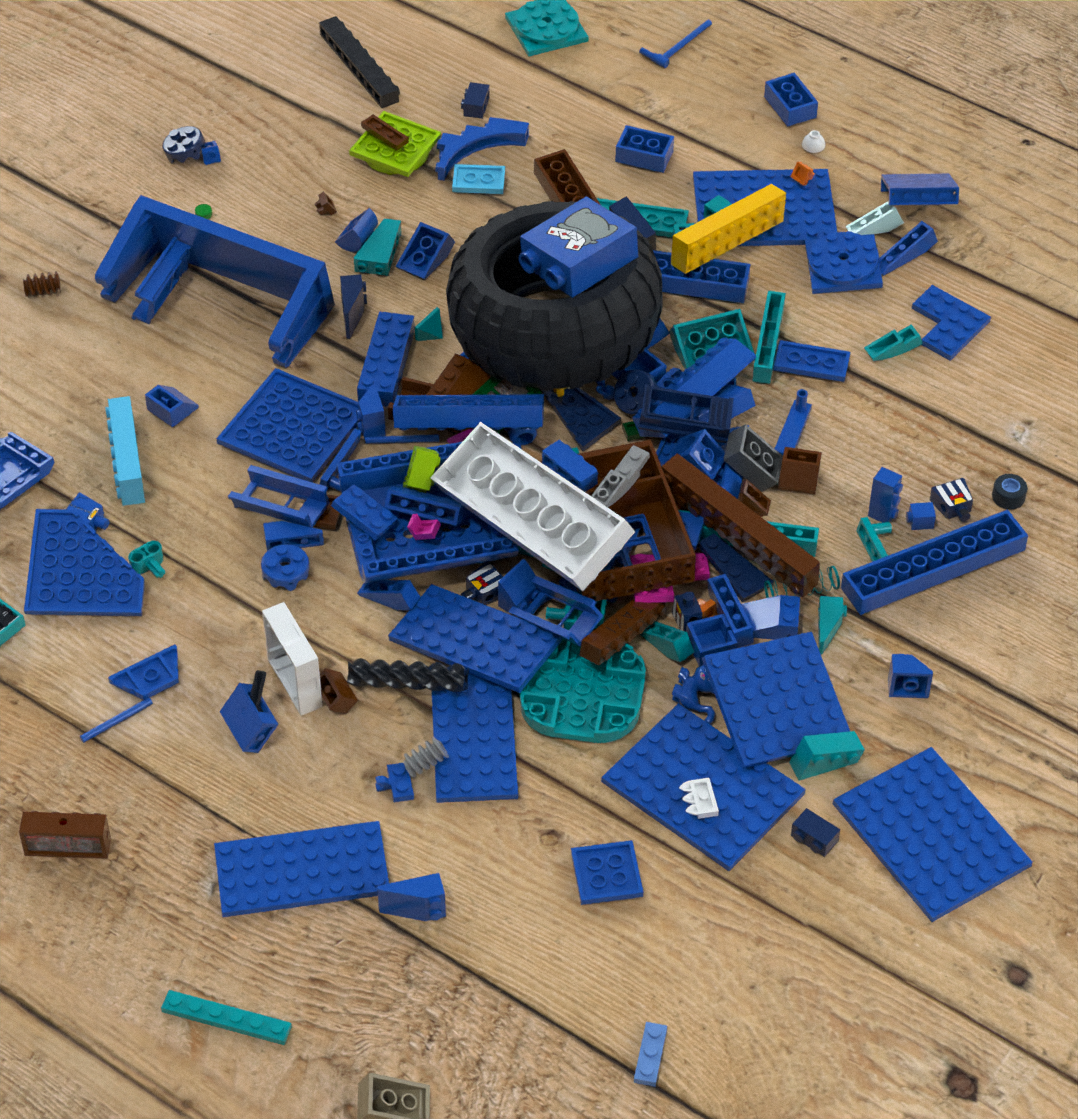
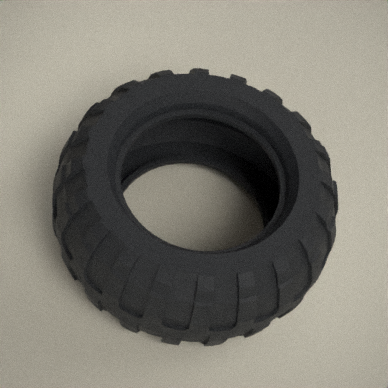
(554, 339)

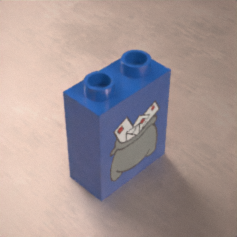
(578, 247)

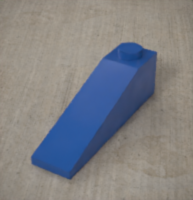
(909, 247)

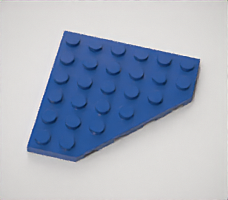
(78, 570)

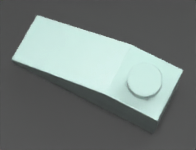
(877, 221)

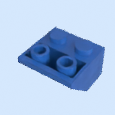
(169, 404)

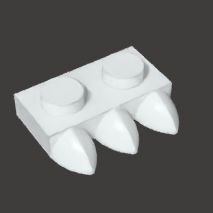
(701, 796)

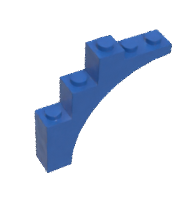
(474, 138)

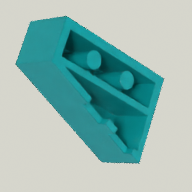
(825, 753)

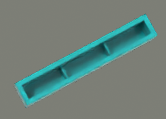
(769, 337)

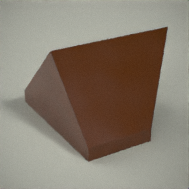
(754, 499)

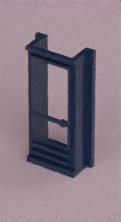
(718, 420)

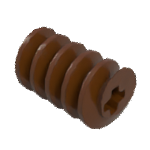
(41, 284)

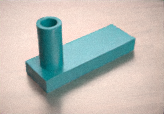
(868, 535)

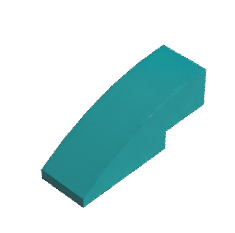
(894, 344)

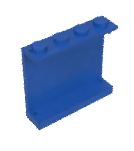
(920, 189)

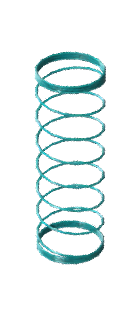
(829, 574)

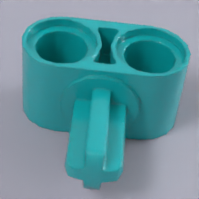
(147, 558)

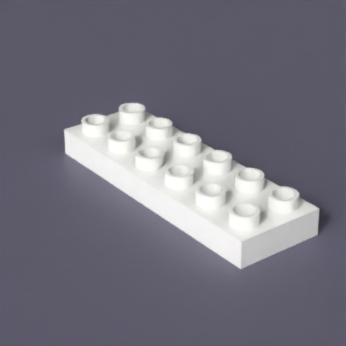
(533, 506)

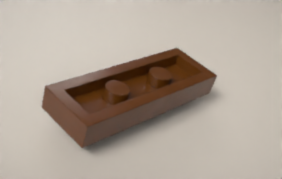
(384, 132)

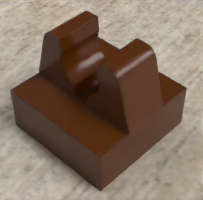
(325, 204)

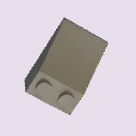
(392, 1098)

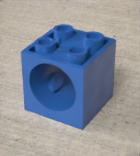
(700, 451)

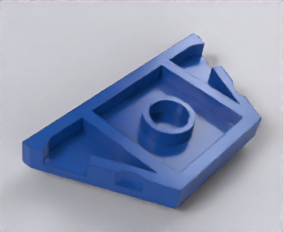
(149, 675)

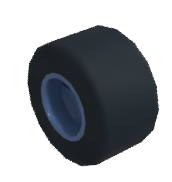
(1009, 491)

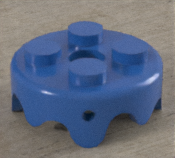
(287, 575)

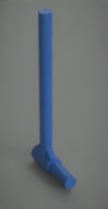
(663, 60)

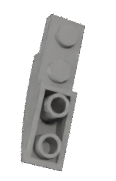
(622, 478)

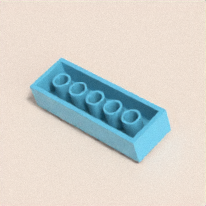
(125, 451)

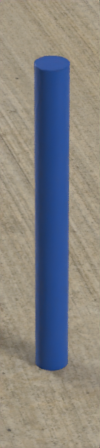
(401, 439)
(116, 719)

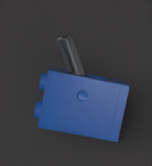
(249, 715)

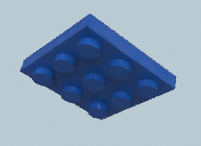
(606, 872)

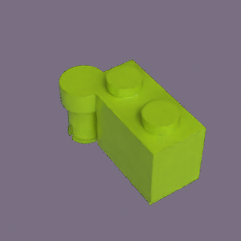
(421, 469)

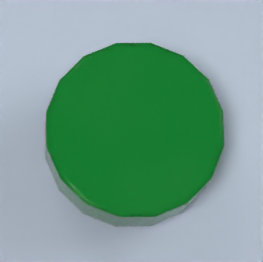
(204, 211)

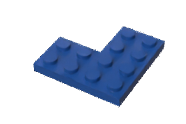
(956, 321)

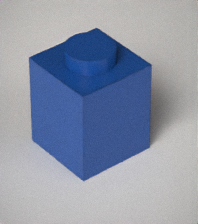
(921, 516)

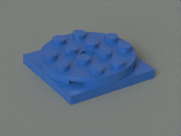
(832, 274)

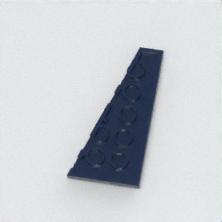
(582, 415)

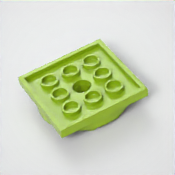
(406, 159)

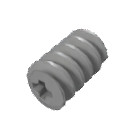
(425, 757)

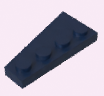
(742, 574)

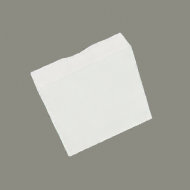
(292, 658)

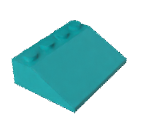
(697, 336)

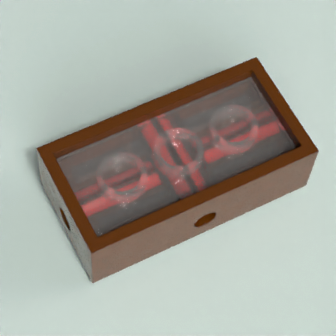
(65, 835)

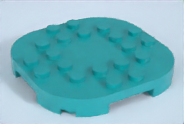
(585, 699)

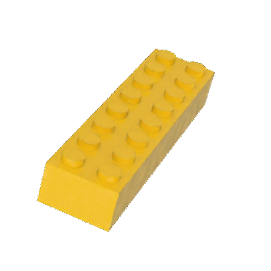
(728, 228)

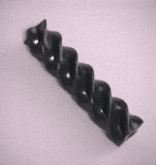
(415, 676)

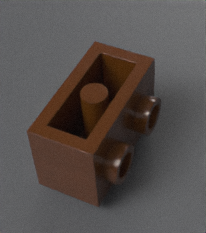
(336, 691)

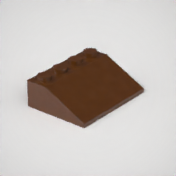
(459, 378)

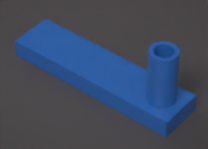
(795, 422)
(329, 477)

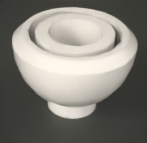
(813, 142)

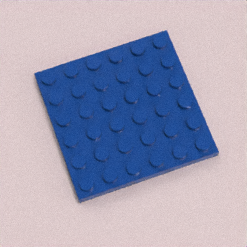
(291, 425)
(774, 697)

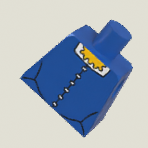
(89, 511)

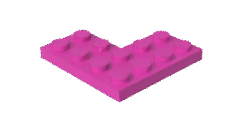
(666, 593)

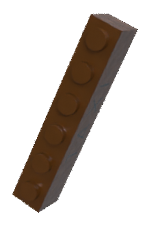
(620, 630)

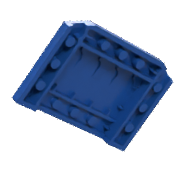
(20, 467)

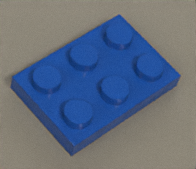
(364, 512)

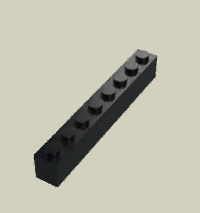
(359, 62)

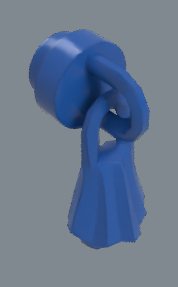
(607, 392)

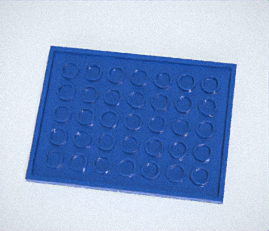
(807, 208)
(690, 749)
(932, 834)

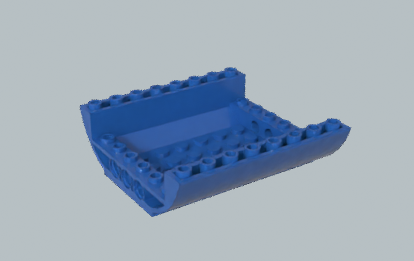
(406, 556)

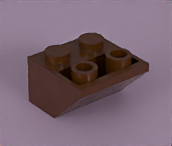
(800, 470)

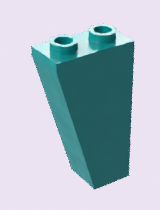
(379, 250)

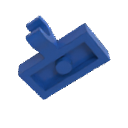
(397, 781)

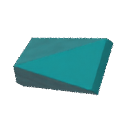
(430, 327)

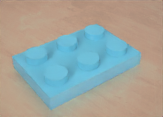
(478, 179)

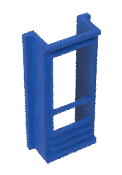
(161, 280)
(313, 493)
(583, 625)

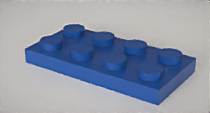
(811, 361)

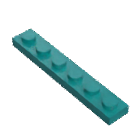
(226, 1017)

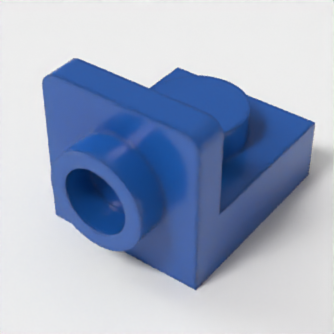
(210, 153)

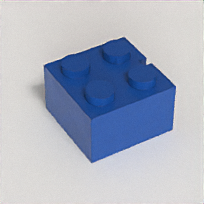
(710, 636)

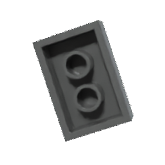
(753, 458)

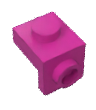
(423, 529)

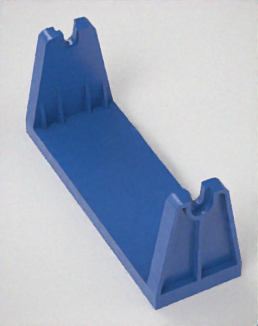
(229, 254)

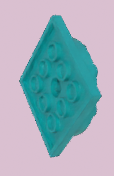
(546, 26)

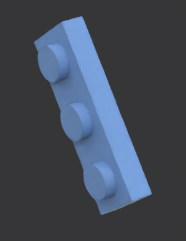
(650, 1054)

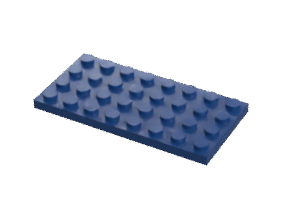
(475, 636)
(480, 743)
(300, 868)

